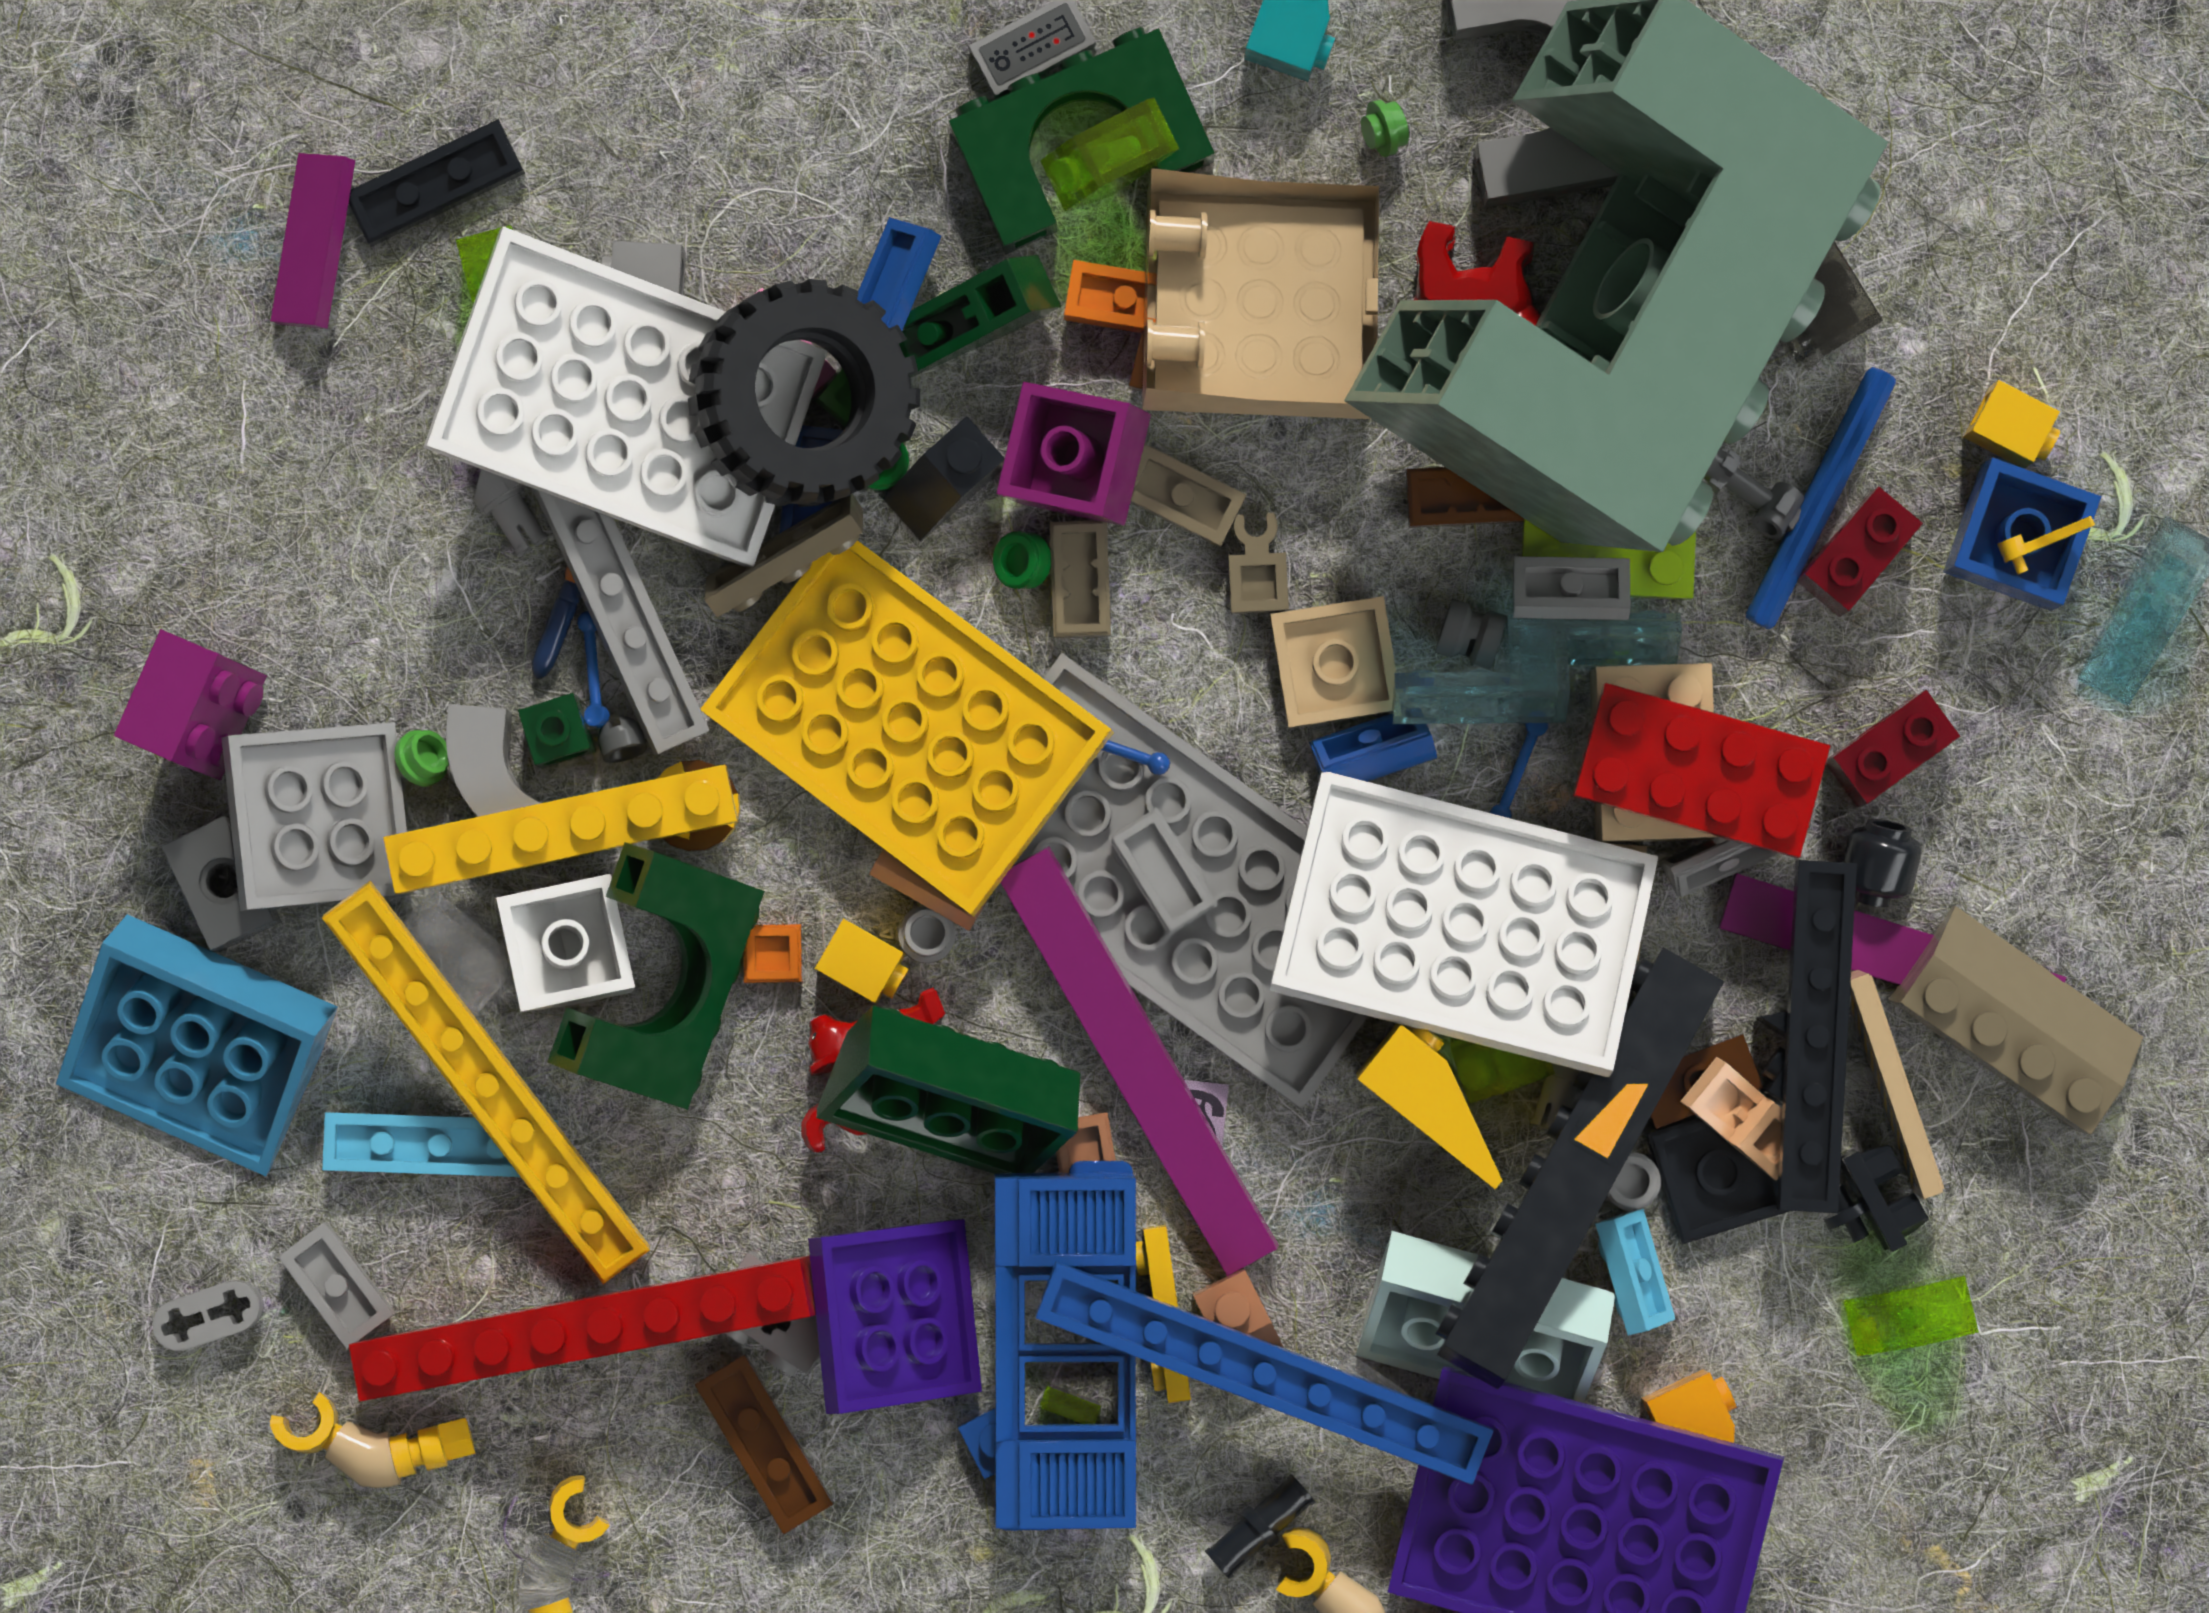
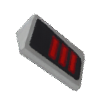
(1710, 863)

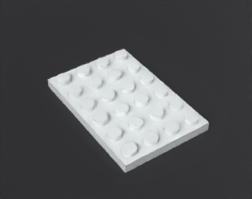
(585, 392)
(1464, 924)

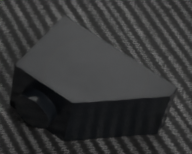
(944, 478)

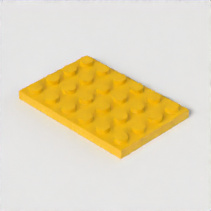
(907, 722)

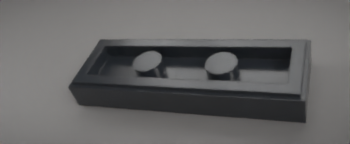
(434, 183)

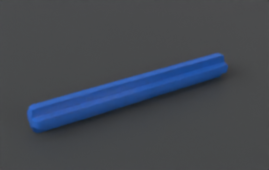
(1821, 498)

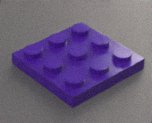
(894, 1316)

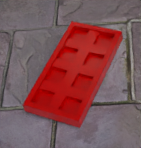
(1701, 770)

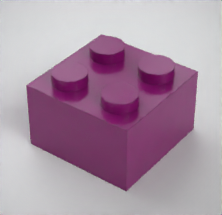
(1074, 453)
(189, 703)

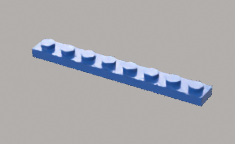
(1263, 1372)

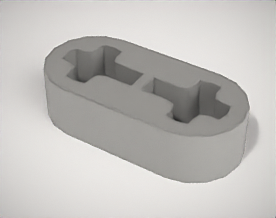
(203, 1302)

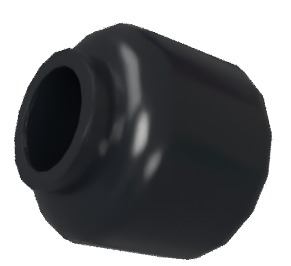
(1885, 861)

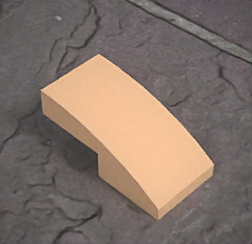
(1738, 1114)

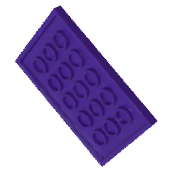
(1584, 1512)

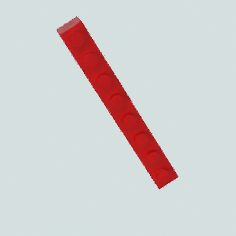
(583, 1328)

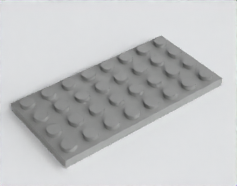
(1248, 855)

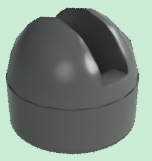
(621, 741)

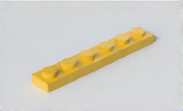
(560, 829)

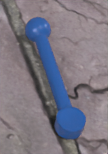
(595, 713)
(1533, 731)
(1157, 763)

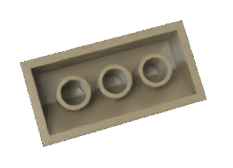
(2019, 1021)

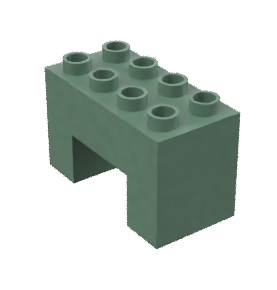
(1672, 298)

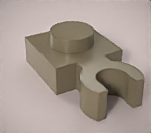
(1257, 577)

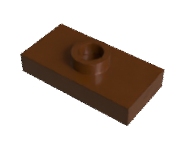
(1445, 499)
(1692, 1066)

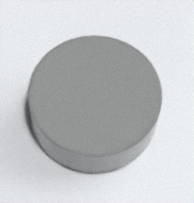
(1636, 1183)

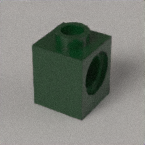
(556, 731)

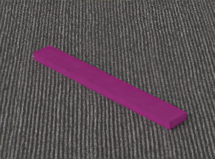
(1138, 1061)

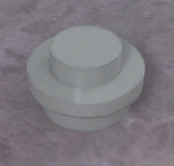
(926, 935)

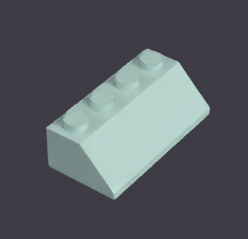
(1423, 1280)

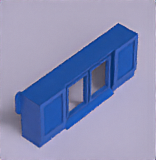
(1062, 1471)

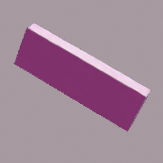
(313, 240)

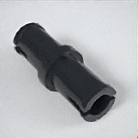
(1260, 1526)

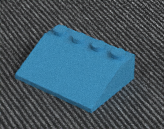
(195, 1044)

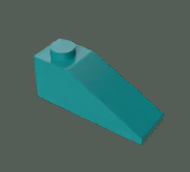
(1291, 37)

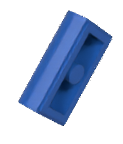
(1373, 749)

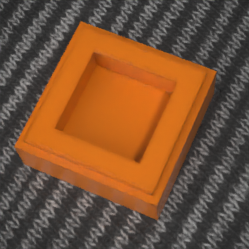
(773, 954)

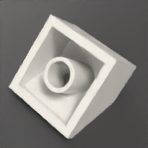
(565, 944)

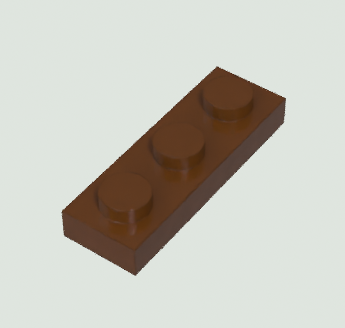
(764, 1444)

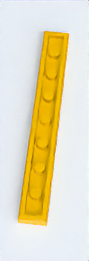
(486, 1082)

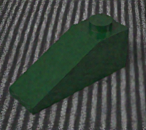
(978, 311)

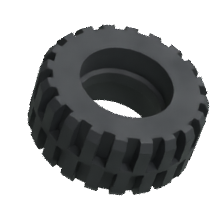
(873, 367)

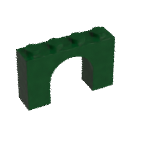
(999, 133)
(668, 1050)

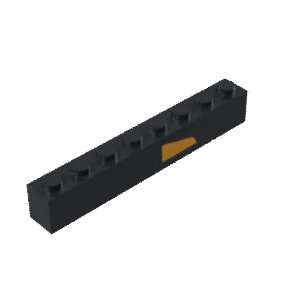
(1577, 1172)

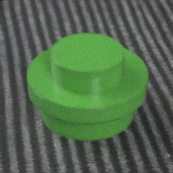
(1384, 127)
(422, 757)

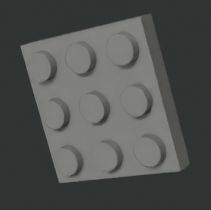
(312, 813)

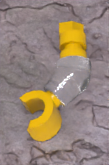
(548, 1570)

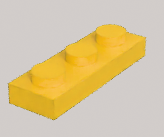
(1154, 1259)

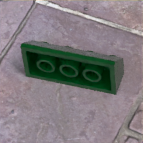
(950, 1094)

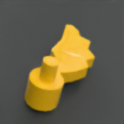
(2015, 548)

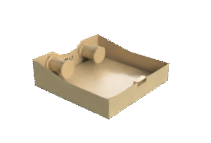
(1258, 295)

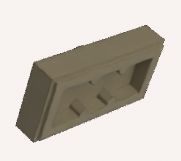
(1080, 579)

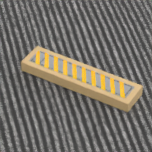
(1893, 1086)

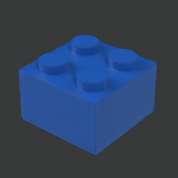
(2013, 503)

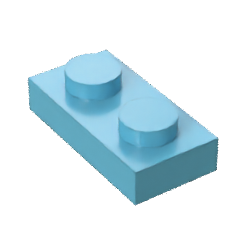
(1635, 1272)

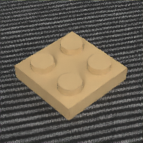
(1334, 661)

